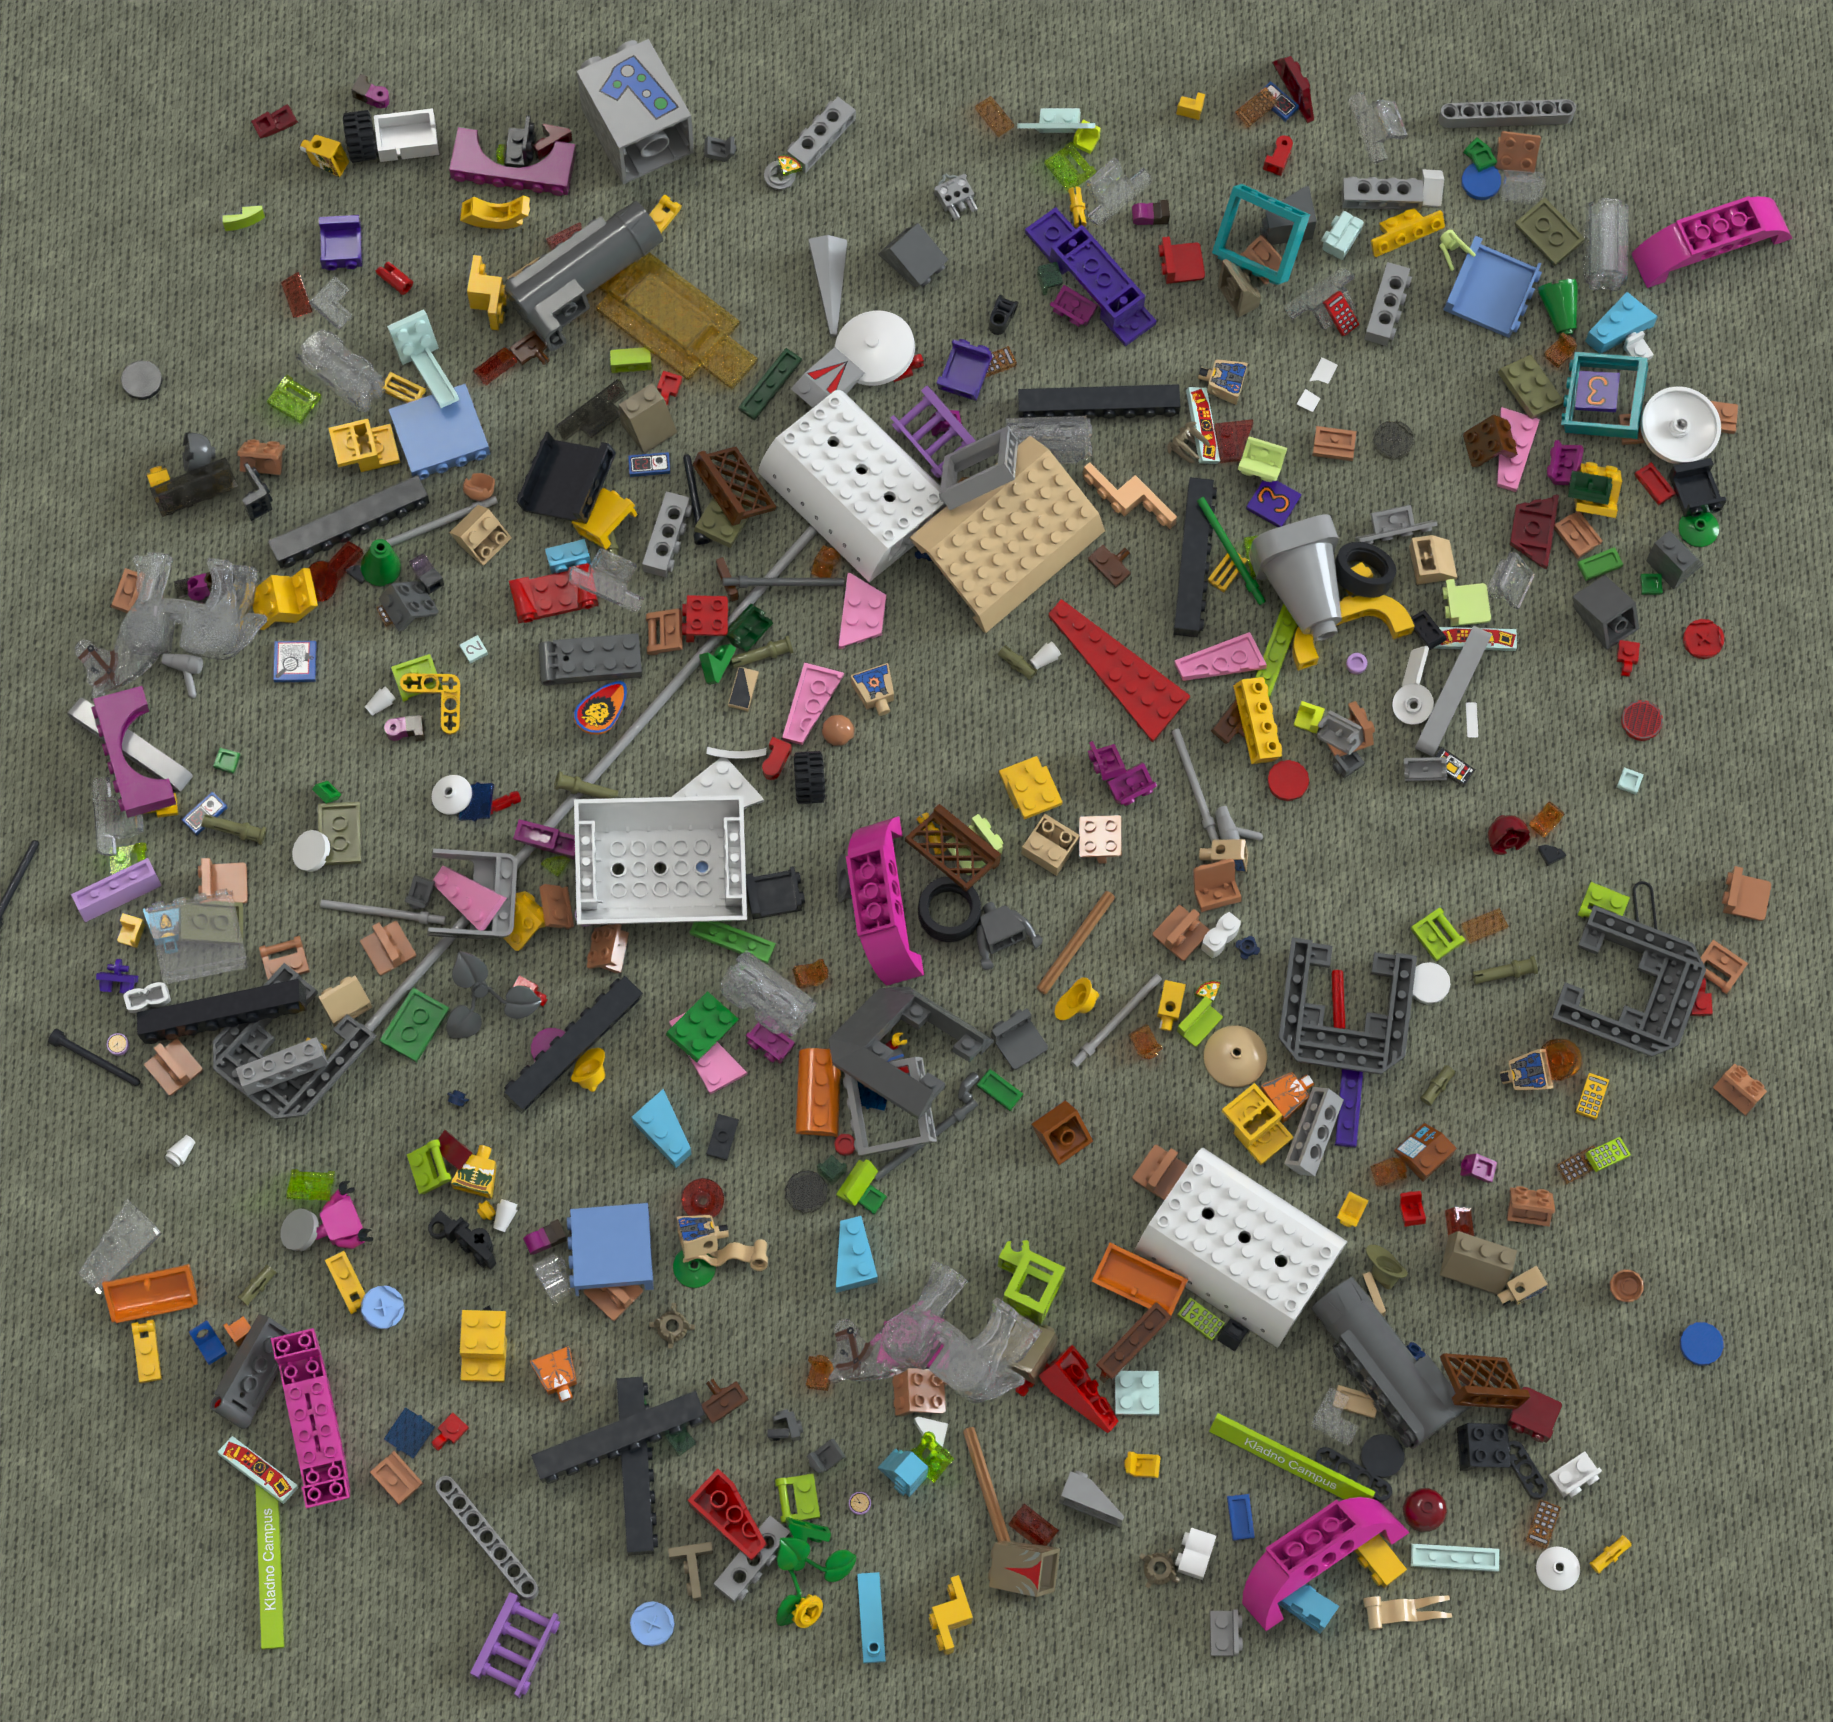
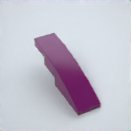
(545, 838)

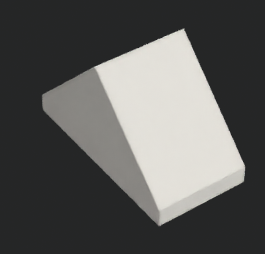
(1432, 187)
(936, 1427)

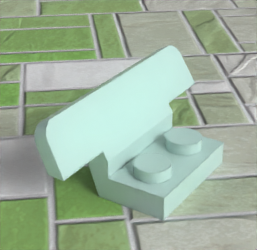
(1058, 121)

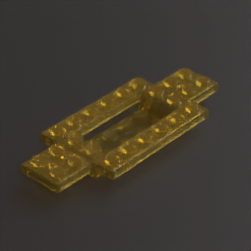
(679, 312)

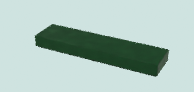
(770, 384)

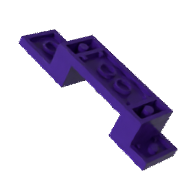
(1096, 271)

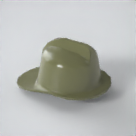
(1385, 1266)

